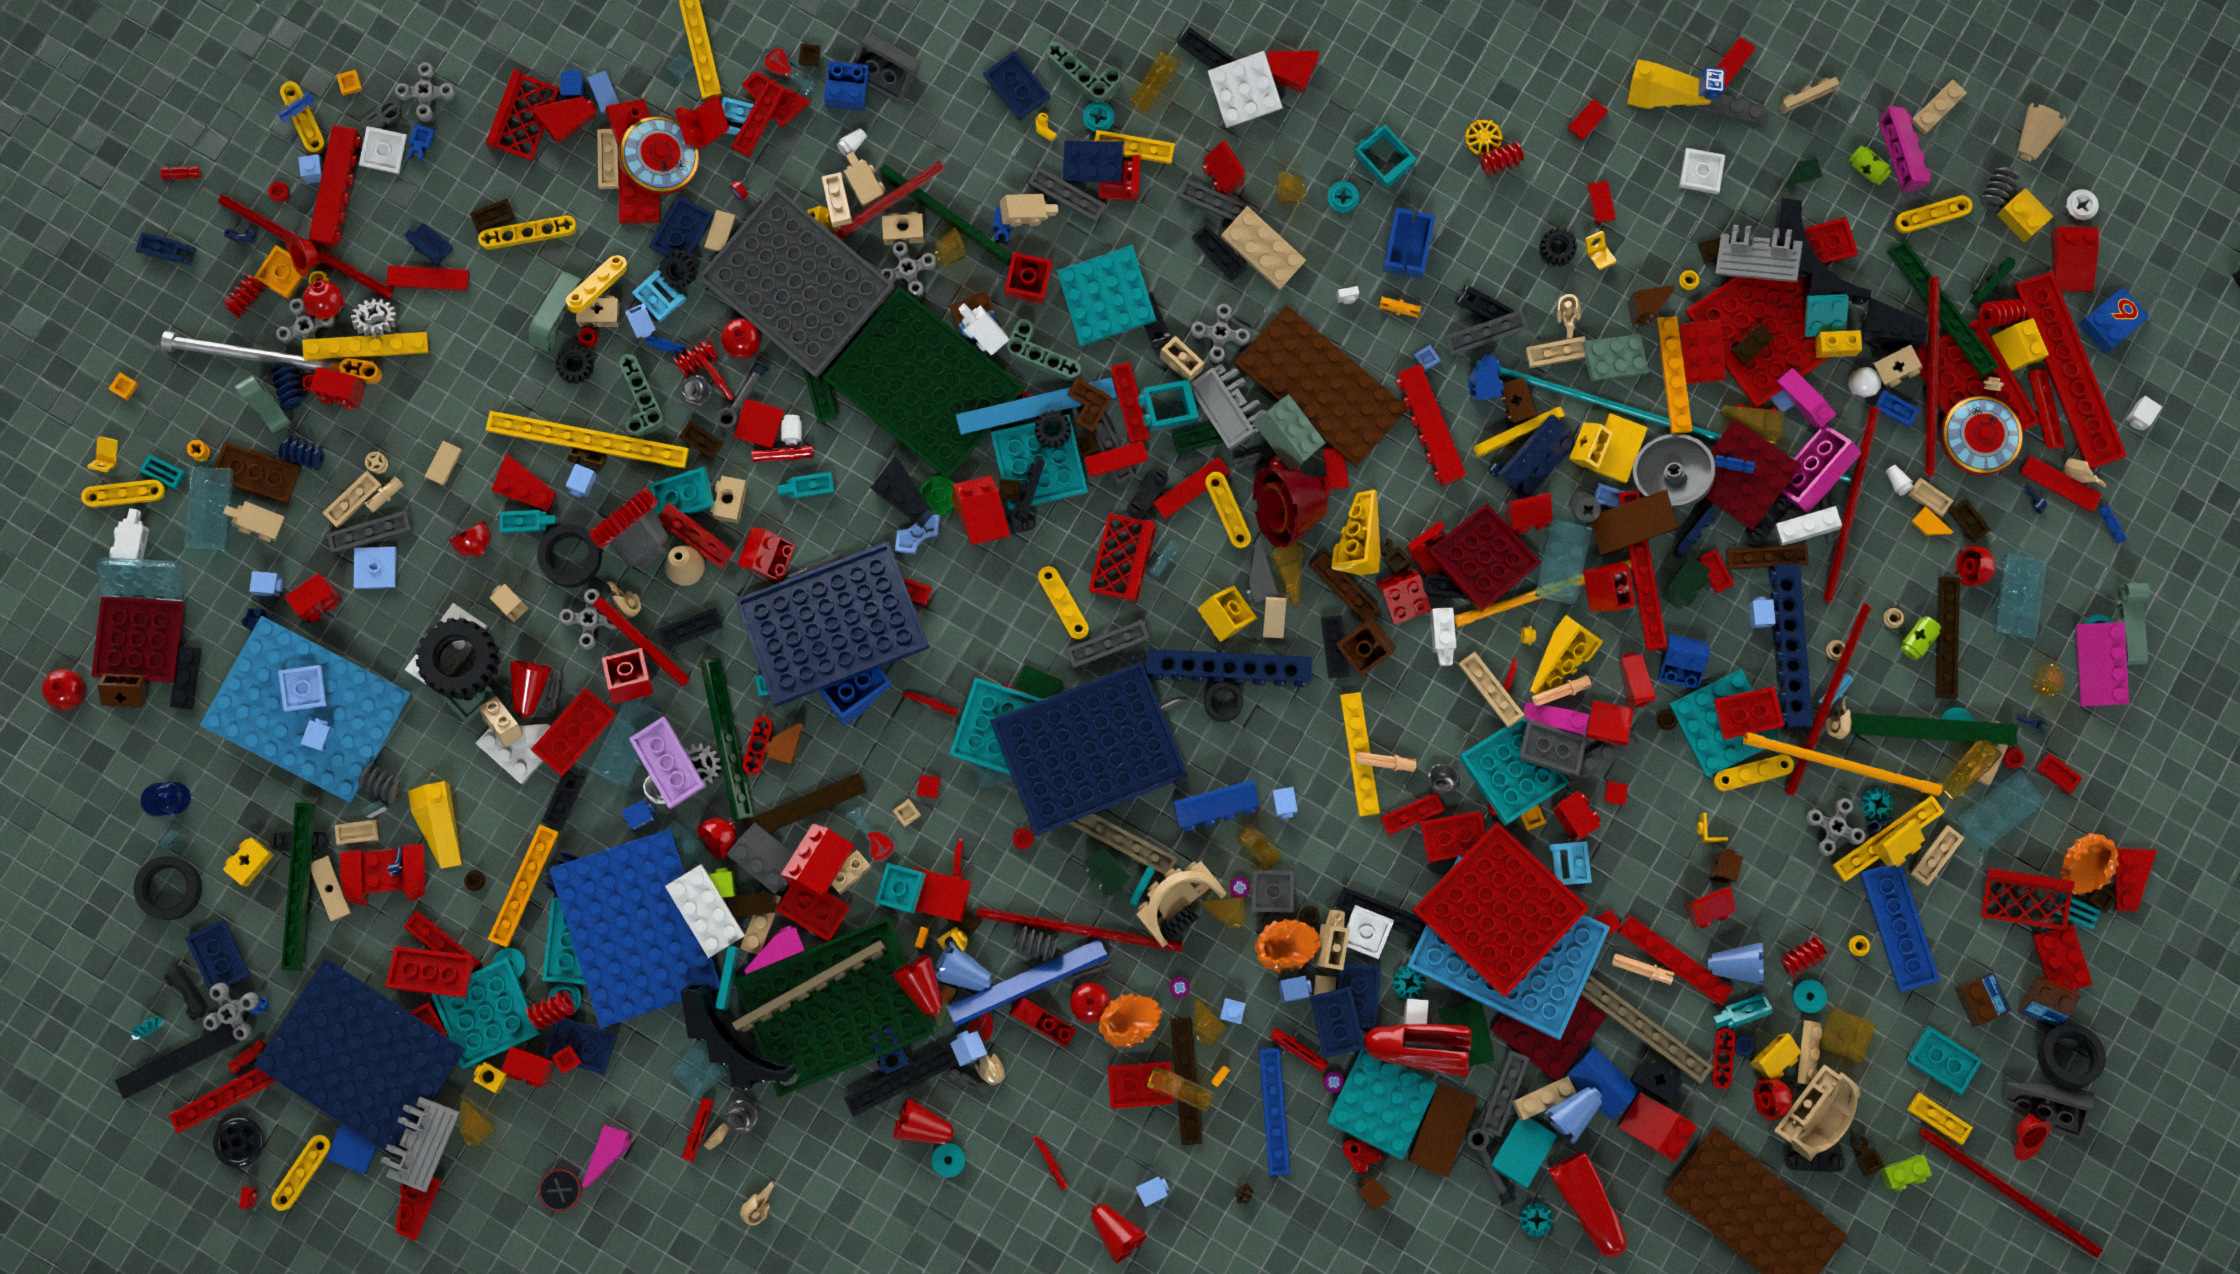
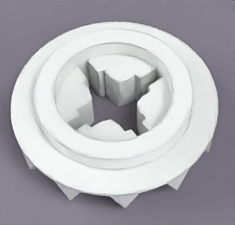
(2082, 196)

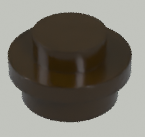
(1667, 720)
(474, 880)
(1309, 915)
(1244, 1194)

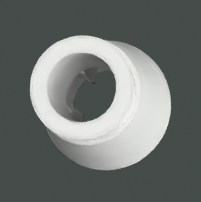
(851, 141)
(1900, 481)

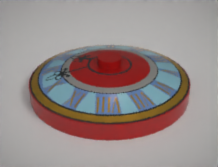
(657, 156)
(1981, 435)

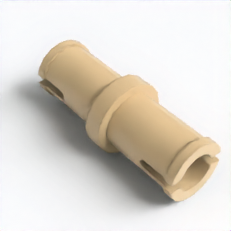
(384, 494)

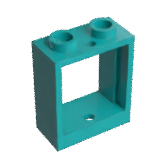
(1408, 162)
(1187, 400)

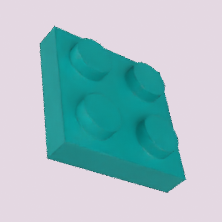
(1825, 314)
(900, 888)

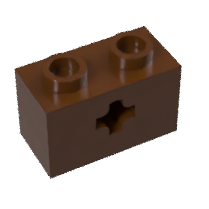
(1519, 389)
(122, 690)
(1726, 866)
(1372, 1192)

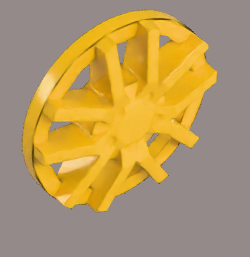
(1483, 136)

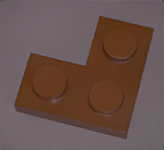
(1094, 403)

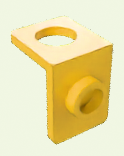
(822, 215)
(1599, 253)
(105, 454)
(1702, 830)
(958, 936)

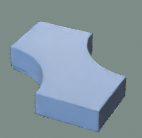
(909, 539)

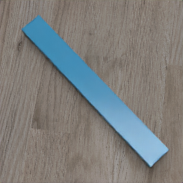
(1024, 408)

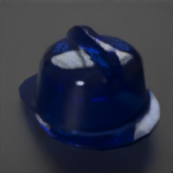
(165, 799)

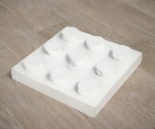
(1245, 89)

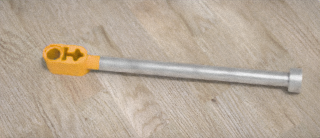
(171, 342)

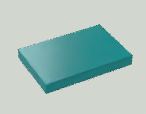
(687, 492)
(727, 978)
(1944, 1060)
(1523, 1151)

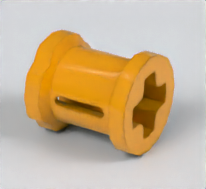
(203, 455)

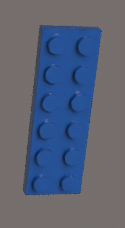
(1899, 927)

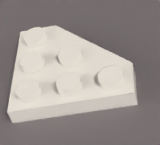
(516, 757)

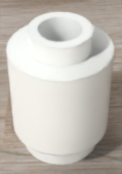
(791, 429)

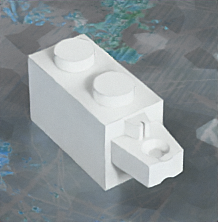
(983, 328)
(130, 537)
(1443, 634)

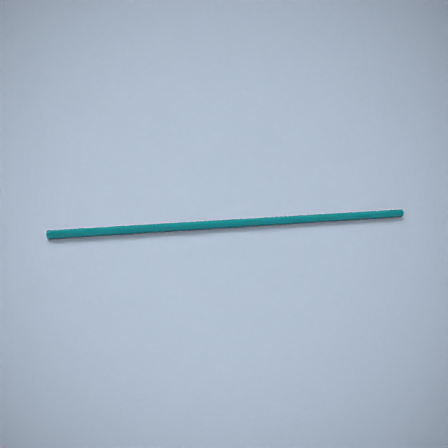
(1617, 406)

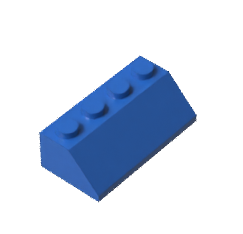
(1215, 805)

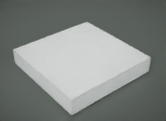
(383, 150)
(1702, 171)
(1368, 931)

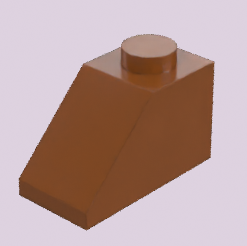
(785, 745)

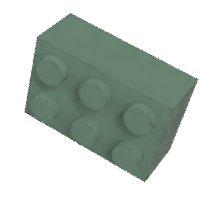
(1289, 432)

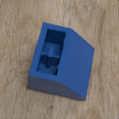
(846, 85)
(1484, 379)
(1684, 661)

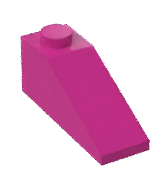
(1806, 399)
(1560, 718)
(779, 948)
(608, 1149)

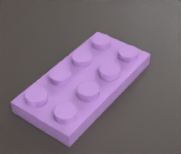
(667, 762)

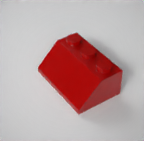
(817, 861)

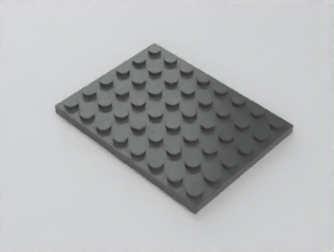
(796, 282)

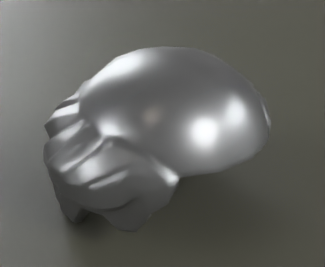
(695, 390)
(1443, 779)
(741, 1116)

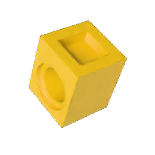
(499, 1077)

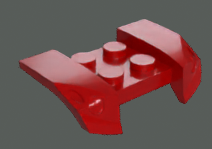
(368, 873)

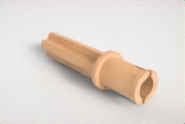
(1570, 687)
(1395, 762)
(1644, 969)

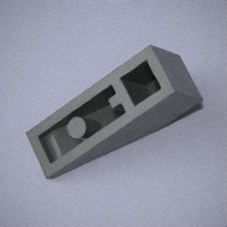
(1261, 580)

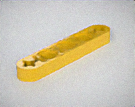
(517, 230)
(1515, 433)

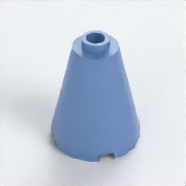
(1739, 963)
(961, 969)
(1574, 1113)

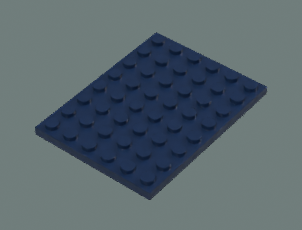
(831, 624)
(1088, 748)
(358, 1056)

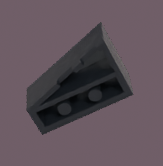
(1893, 327)
(900, 492)

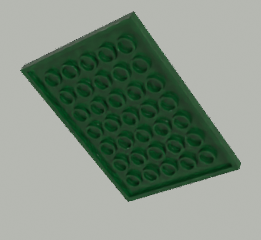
(915, 378)
(834, 1024)

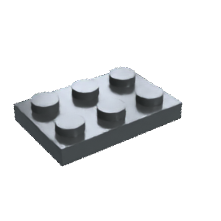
(1552, 748)

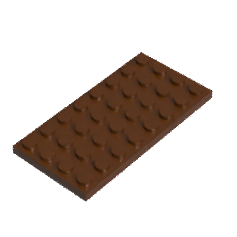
(1328, 387)
(1753, 1210)

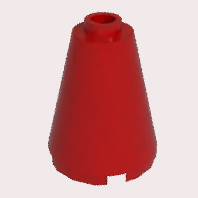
(527, 685)
(921, 984)
(921, 1125)
(1116, 1232)

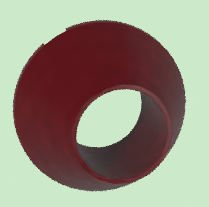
(1288, 504)

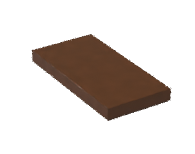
(259, 472)
(1634, 522)
(1442, 1130)

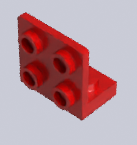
(703, 124)
(1129, 188)
(1418, 548)
(1404, 595)

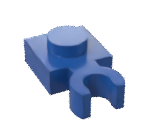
(420, 139)
(998, 224)

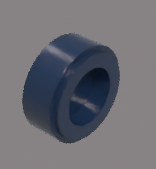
(1744, 1045)

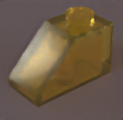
(1290, 188)
(950, 248)
(2049, 680)
(1258, 846)
(1226, 911)
(1206, 1024)
(474, 1124)

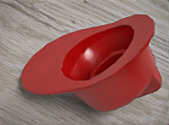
(301, 251)
(2031, 1136)

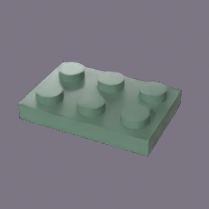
(1615, 357)

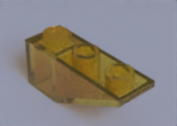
(1180, 1089)

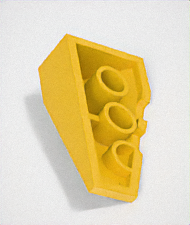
(1663, 86)
(1360, 539)
(1566, 651)
(435, 816)

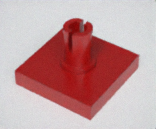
(624, 114)

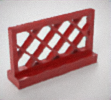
(508, 105)
(1139, 563)
(2028, 880)

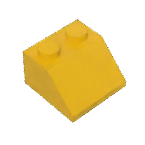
(2024, 215)
(2021, 345)
(1226, 613)
(1899, 843)
(1776, 1057)

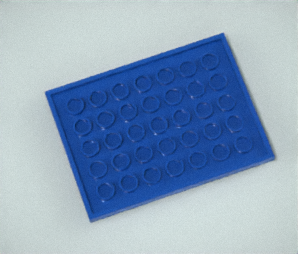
(629, 929)

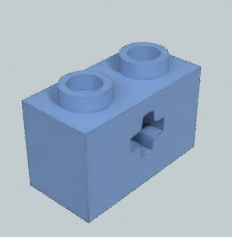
(1294, 989)

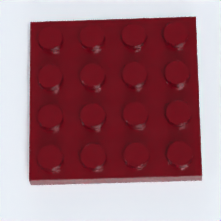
(1744, 494)
(1483, 557)
(138, 638)
(1546, 1052)

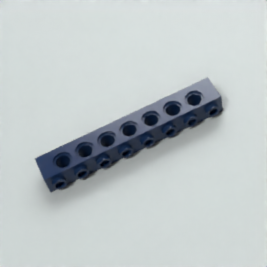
(1792, 576)
(1301, 664)

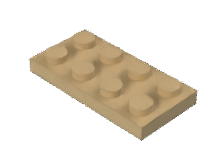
(1263, 248)

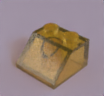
(1846, 1036)

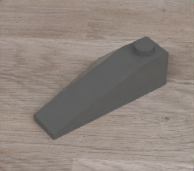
(2061, 1107)

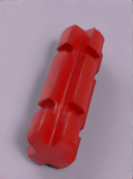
(180, 172)
(246, 1056)

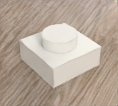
(1347, 295)

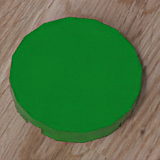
(938, 494)

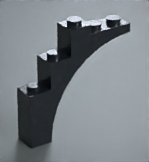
(1820, 279)
(724, 1048)

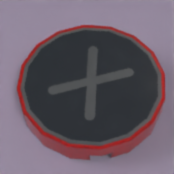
(560, 1190)

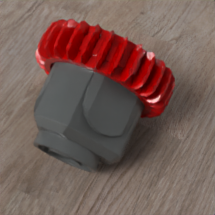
(633, 531)

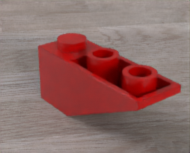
(1042, 1021)

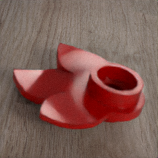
(1364, 1155)

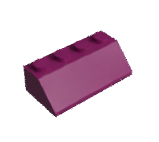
(1904, 149)
(1822, 464)
(2102, 664)

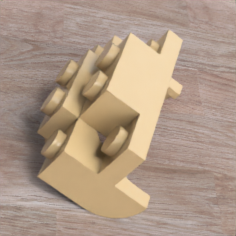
(1174, 895)
(1819, 1114)

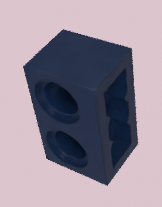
(900, 1053)

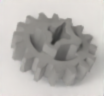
(373, 318)
(704, 757)

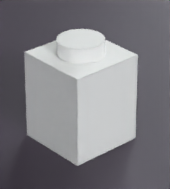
(2143, 413)
(1415, 1011)

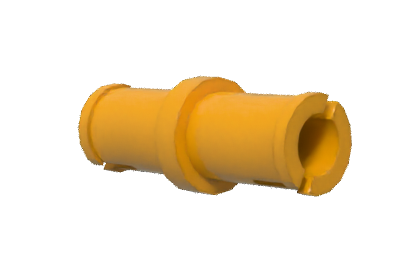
(1399, 307)

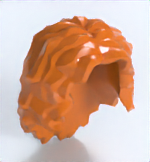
(2090, 863)
(1287, 945)
(1129, 1020)

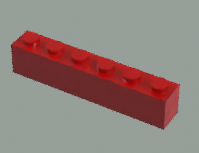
(335, 186)
(1430, 425)

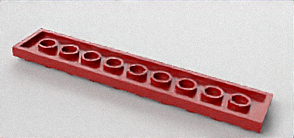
(2071, 372)

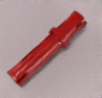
(778, 454)
(1277, 1035)
(697, 1130)

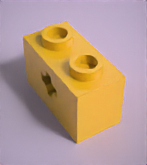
(1838, 344)
(1591, 445)
(258, 857)

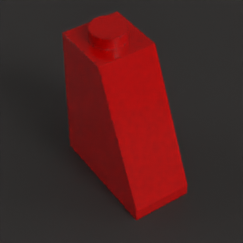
(1293, 67)
(565, 117)
(1636, 681)

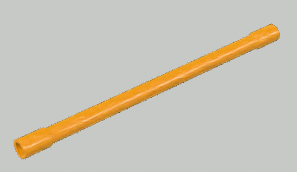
(1471, 616)
(1921, 785)

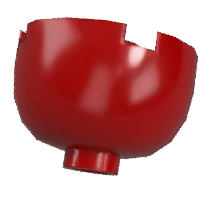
(323, 299)
(740, 339)
(472, 540)
(1975, 565)
(63, 689)
(719, 836)
(1089, 1002)
(1772, 1098)

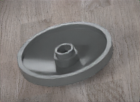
(1675, 464)

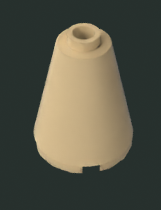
(2038, 131)
(684, 565)

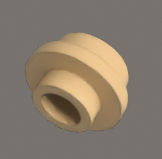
(1993, 384)
(1899, 618)
(1829, 649)

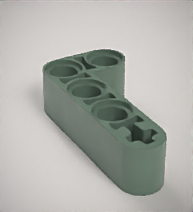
(1080, 70)
(551, 313)
(1046, 355)
(639, 394)
(264, 403)
(2131, 611)

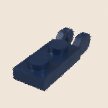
(163, 248)
(1693, 533)

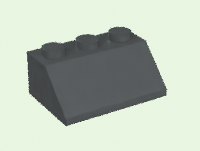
(889, 67)
(761, 857)

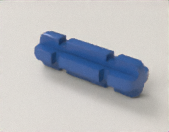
(296, 107)
(665, 345)
(1734, 464)
(2113, 524)

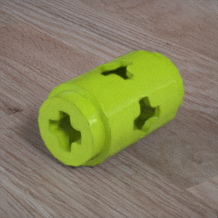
(1877, 170)
(1924, 628)

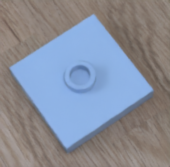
(375, 567)
(302, 688)

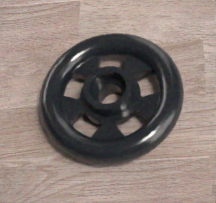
(247, 1157)

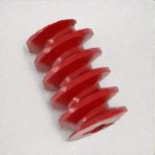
(1501, 158)
(243, 296)
(2001, 313)
(690, 361)
(1803, 956)
(551, 1011)

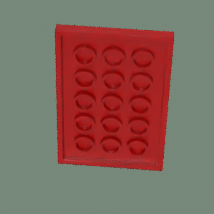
(1959, 379)

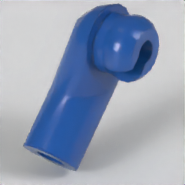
(262, 1006)

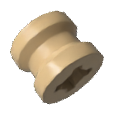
(372, 460)

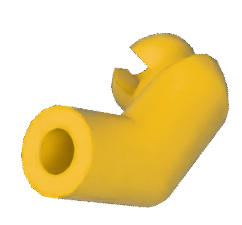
(1041, 124)

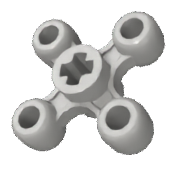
(425, 85)
(906, 262)
(301, 320)
(1221, 326)
(581, 618)
(1842, 831)
(231, 1011)

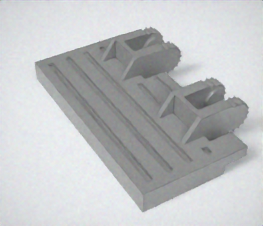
(1760, 259)
(1224, 403)
(423, 1145)

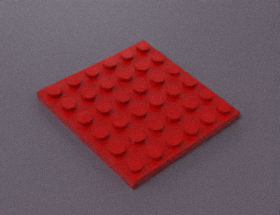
(1781, 309)
(1500, 909)

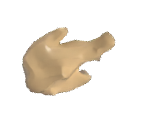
(1569, 310)
(2081, 472)
(627, 605)
(1839, 725)
(990, 1069)
(753, 1210)

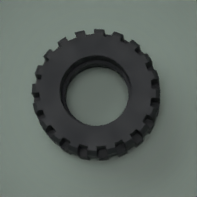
(439, 639)

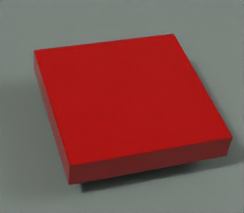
(759, 424)
(1609, 723)

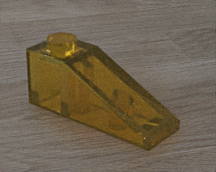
(1155, 81)
(1763, 422)
(1289, 565)
(1971, 768)

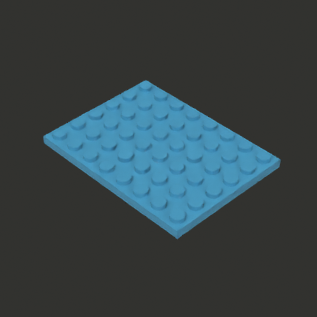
(252, 716)
(1542, 997)

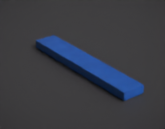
(1274, 1111)

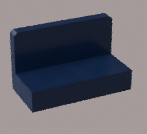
(429, 243)

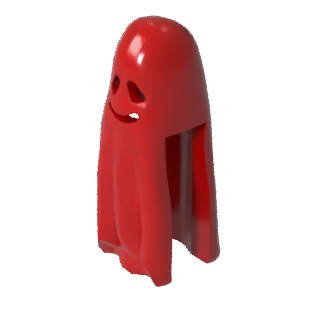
(1389, 1043)
(1587, 1198)

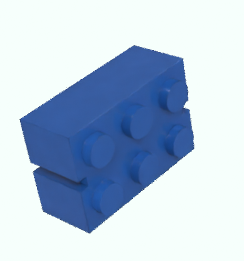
(1408, 243)

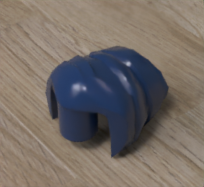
(252, 617)

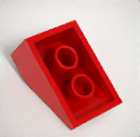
(2075, 257)
(980, 510)
(1657, 1127)

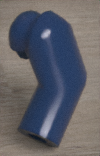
(238, 237)

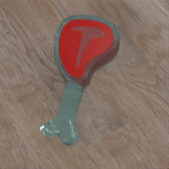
(777, 64)
(880, 843)
(983, 1024)

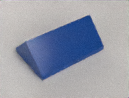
(1598, 1072)

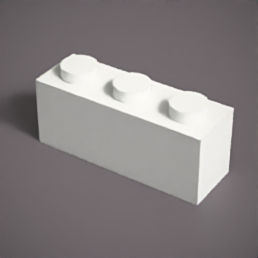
(1808, 526)

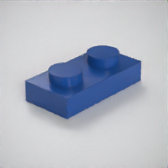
(1896, 409)

